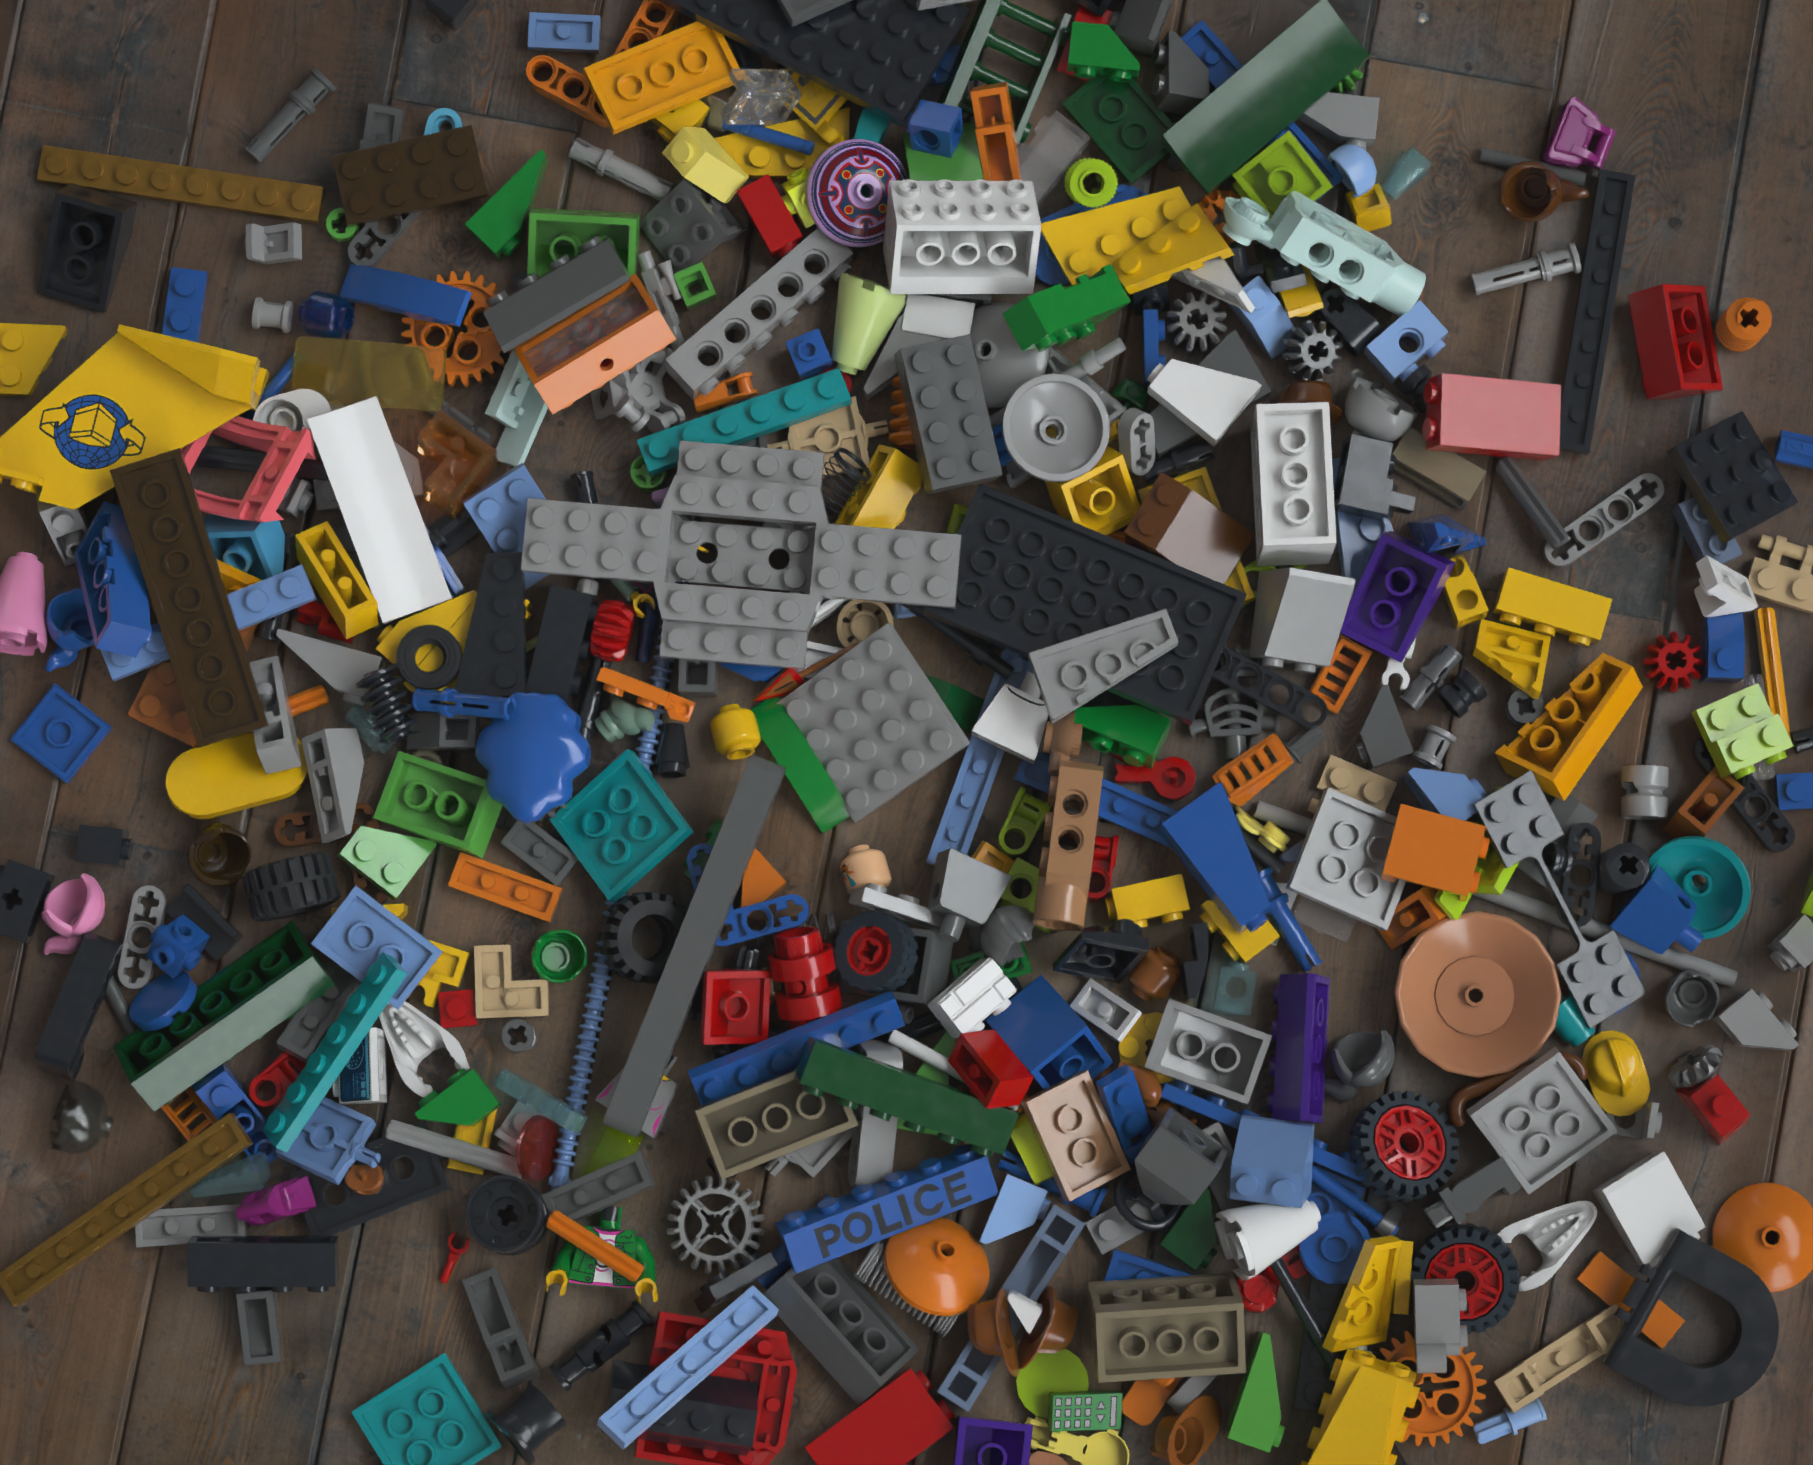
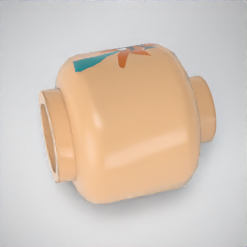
(864, 867)

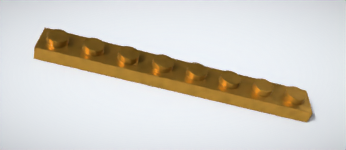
(181, 184)
(124, 1209)

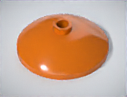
(1749, 1215)
(931, 1279)

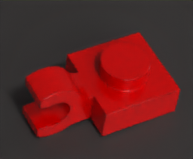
(317, 613)

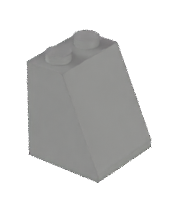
(1298, 617)

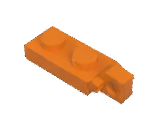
(648, 695)

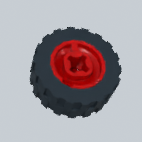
(875, 952)

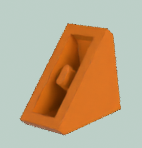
(760, 881)

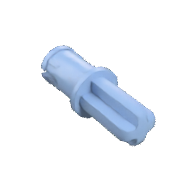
(1509, 1422)

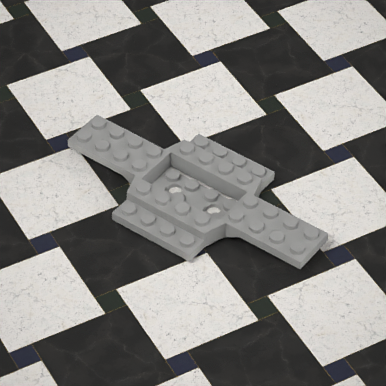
(735, 622)

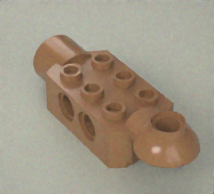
(1064, 873)

